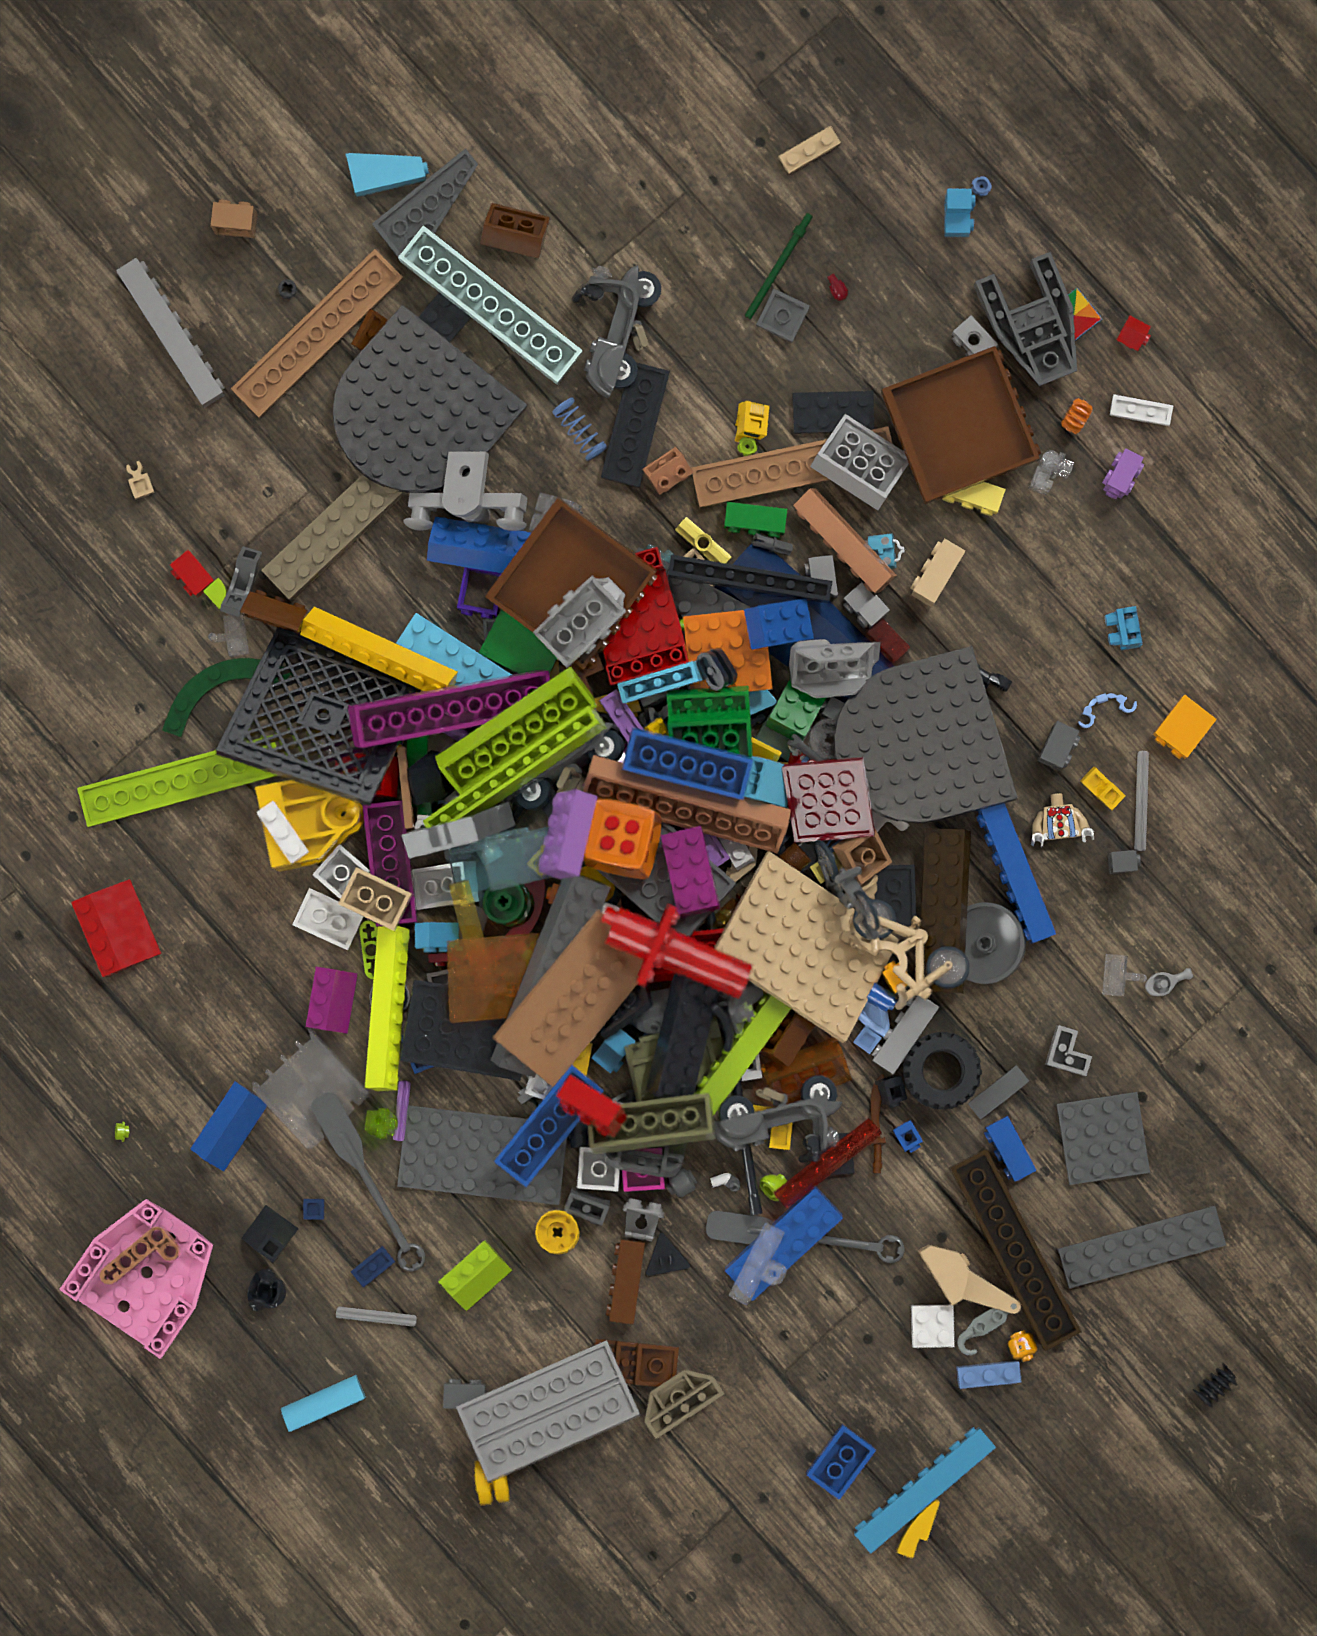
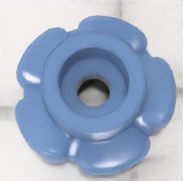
(981, 181)

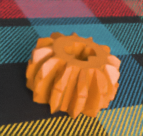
(1076, 416)

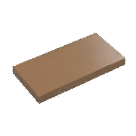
(408, 810)

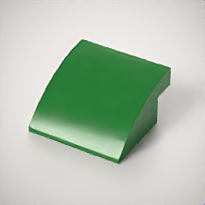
(712, 718)

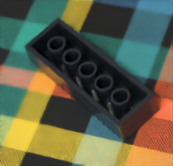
(682, 1038)

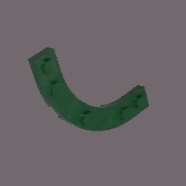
(202, 683)

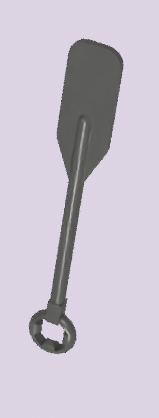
(349, 1147)
(746, 1229)

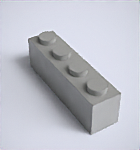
(905, 1033)

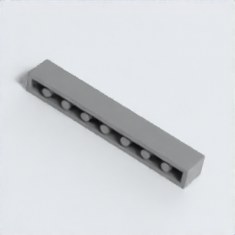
(170, 332)

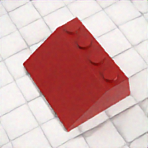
(116, 928)

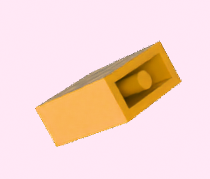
(1184, 727)

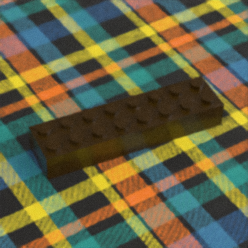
(945, 893)

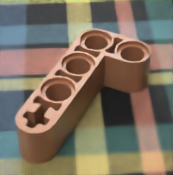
(136, 1257)

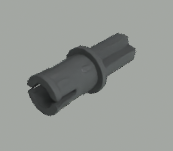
(772, 544)

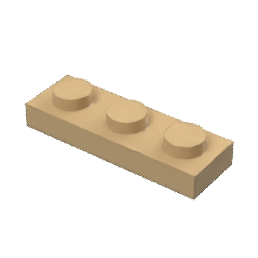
(809, 150)

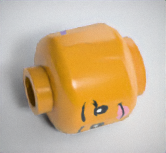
(1022, 1346)

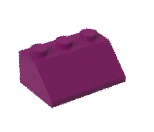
(331, 1000)

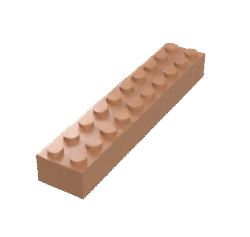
(719, 815)

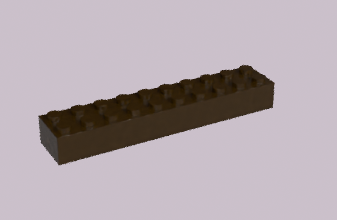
(1015, 1249)

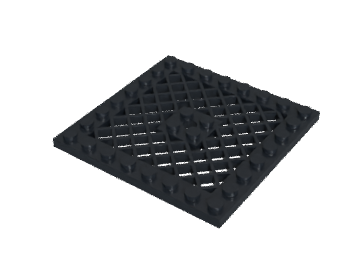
(287, 646)

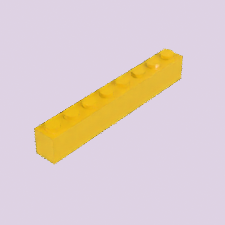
(376, 651)

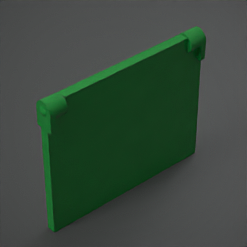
(516, 646)

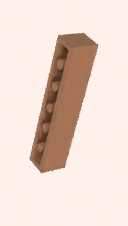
(844, 540)

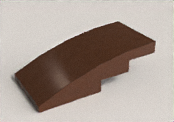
(644, 1362)

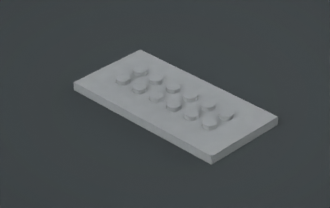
(547, 1411)

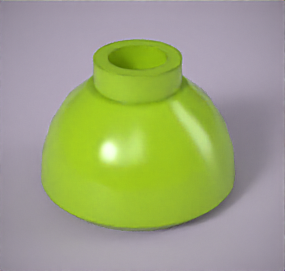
(771, 1183)

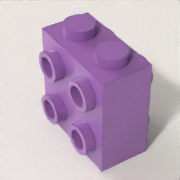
(1119, 480)

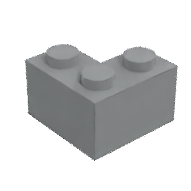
(865, 606)
(1062, 1054)

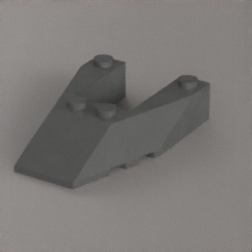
(1040, 331)

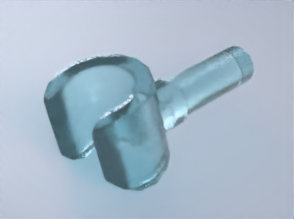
(666, 556)

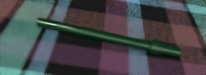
(798, 232)

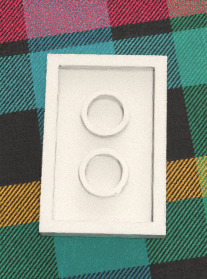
(327, 919)

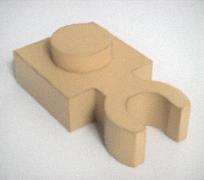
(140, 483)

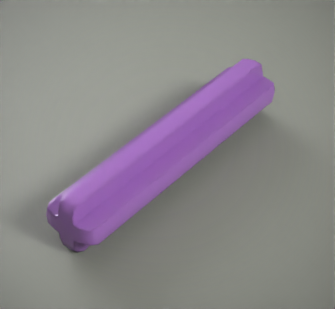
(401, 1109)

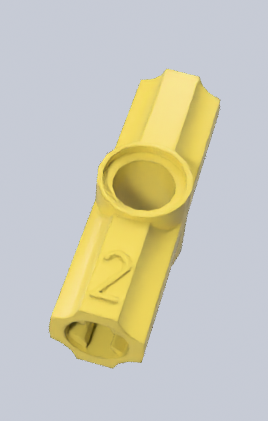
(693, 534)

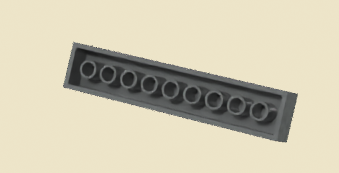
(572, 908)

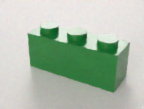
(755, 519)

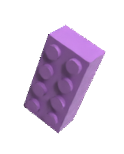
(567, 834)

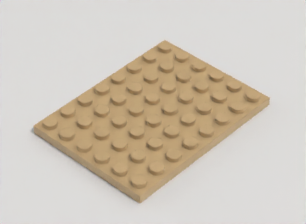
(802, 947)

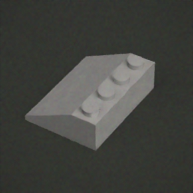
(861, 462)

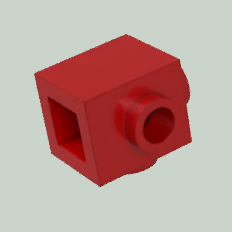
(1134, 333)

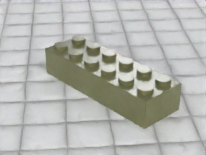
(659, 1124)

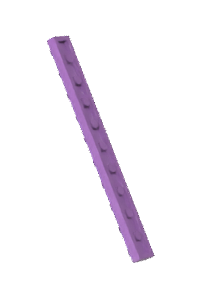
(625, 720)

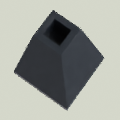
(270, 1233)

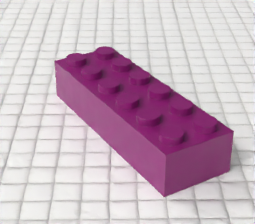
(388, 852)

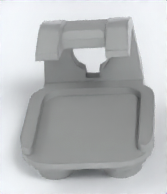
(652, 1214)

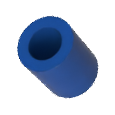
(881, 998)

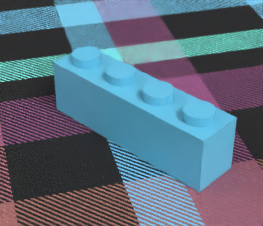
(660, 682)

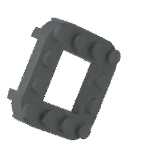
(645, 1162)

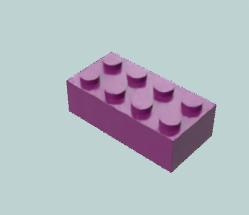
(690, 872)

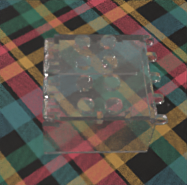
(304, 1078)

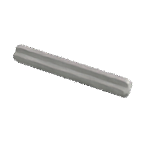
(376, 1316)

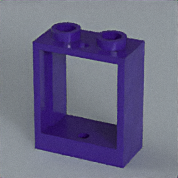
(469, 610)

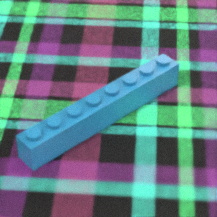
(923, 1490)

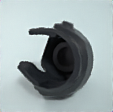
(265, 1290)

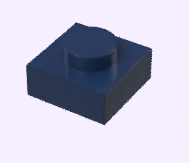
(313, 1209)

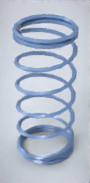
(596, 449)

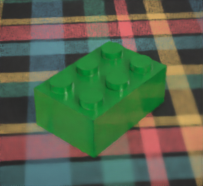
(794, 713)

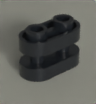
(716, 669)

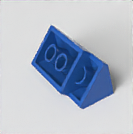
(229, 1126)

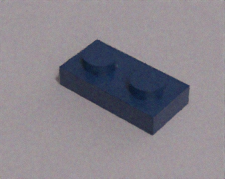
(373, 1266)

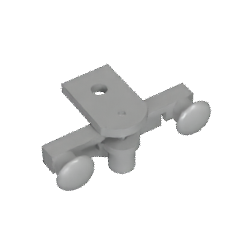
(466, 496)

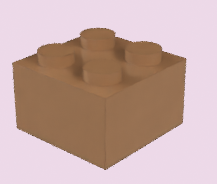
(234, 219)
(864, 853)

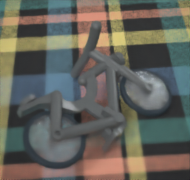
(846, 881)

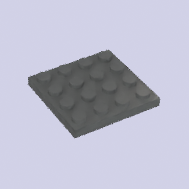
(1103, 1138)

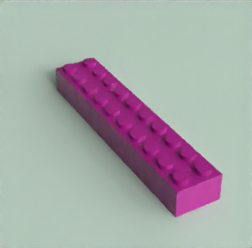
(439, 708)

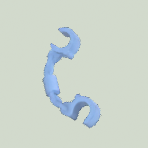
(1103, 698)

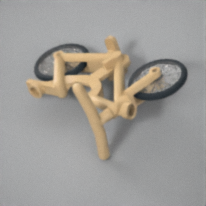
(945, 966)

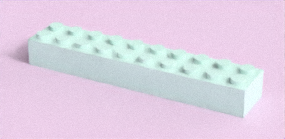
(490, 305)

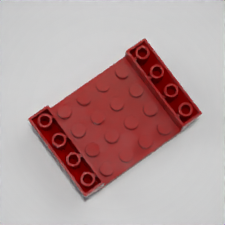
(651, 634)

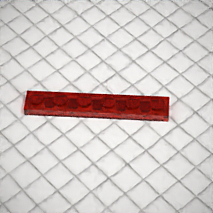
(828, 1163)

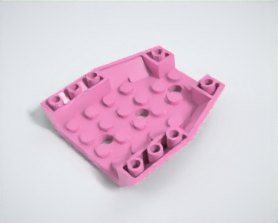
(156, 1303)

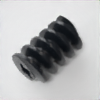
(1216, 1385)

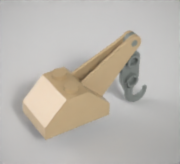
(960, 1283)

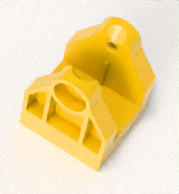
(315, 819)

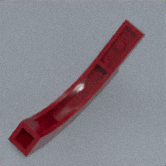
(538, 890)

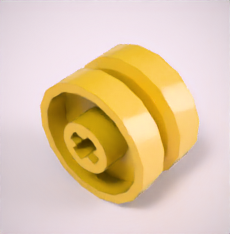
(485, 1488)

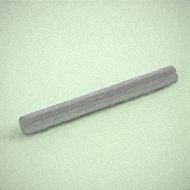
(1141, 800)

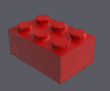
(591, 1107)

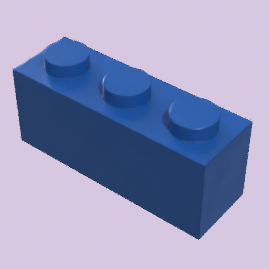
(1009, 1149)

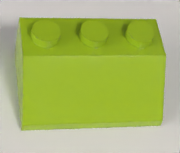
(475, 1275)

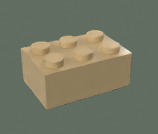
(937, 572)
(375, 899)

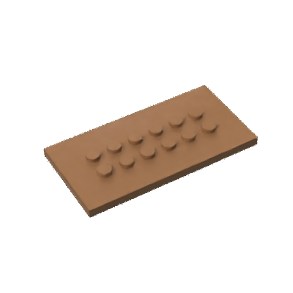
(570, 1002)

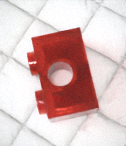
(890, 641)

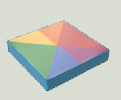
(1083, 313)

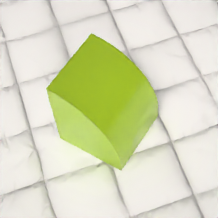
(216, 592)

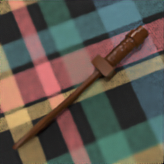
(875, 1110)

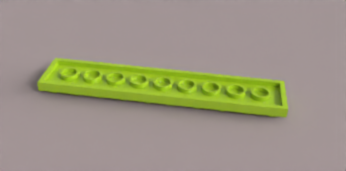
(165, 786)

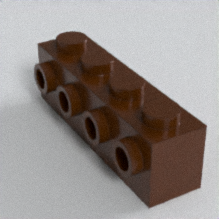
(626, 1281)

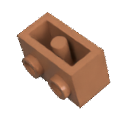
(667, 471)

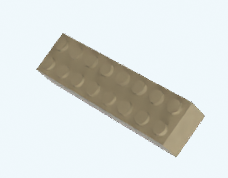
(330, 535)

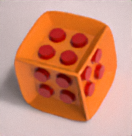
(623, 839)

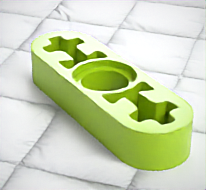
(363, 935)

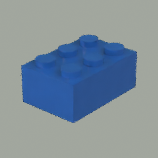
(778, 623)
(840, 1461)

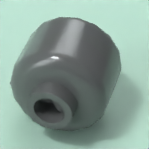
(682, 1183)

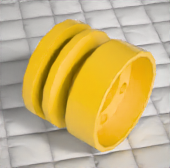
(545, 1233)

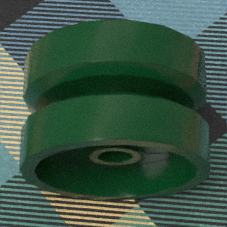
(509, 905)

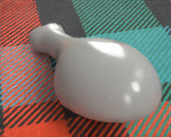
(1163, 983)

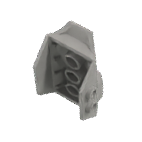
(582, 619)
(831, 668)

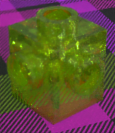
(381, 1123)

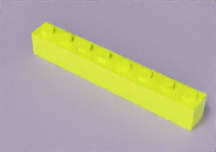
(387, 1009)

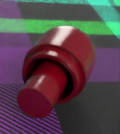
(837, 288)

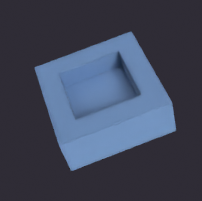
(867, 1040)

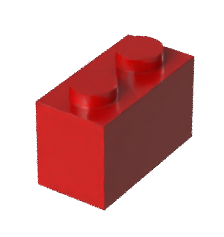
(192, 573)

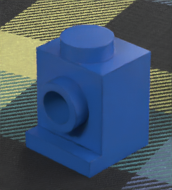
(903, 1129)

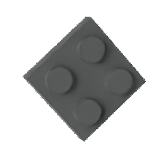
(783, 315)

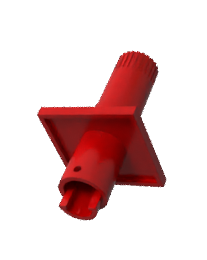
(668, 949)

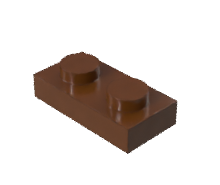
(369, 328)

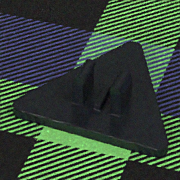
(666, 1258)

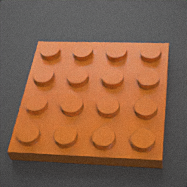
(731, 635)

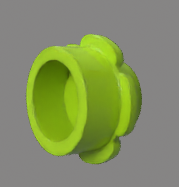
(742, 446)
(121, 1131)

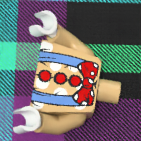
(1059, 822)

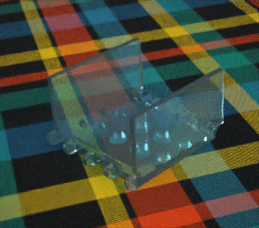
(500, 859)

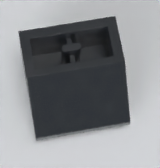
(428, 781)

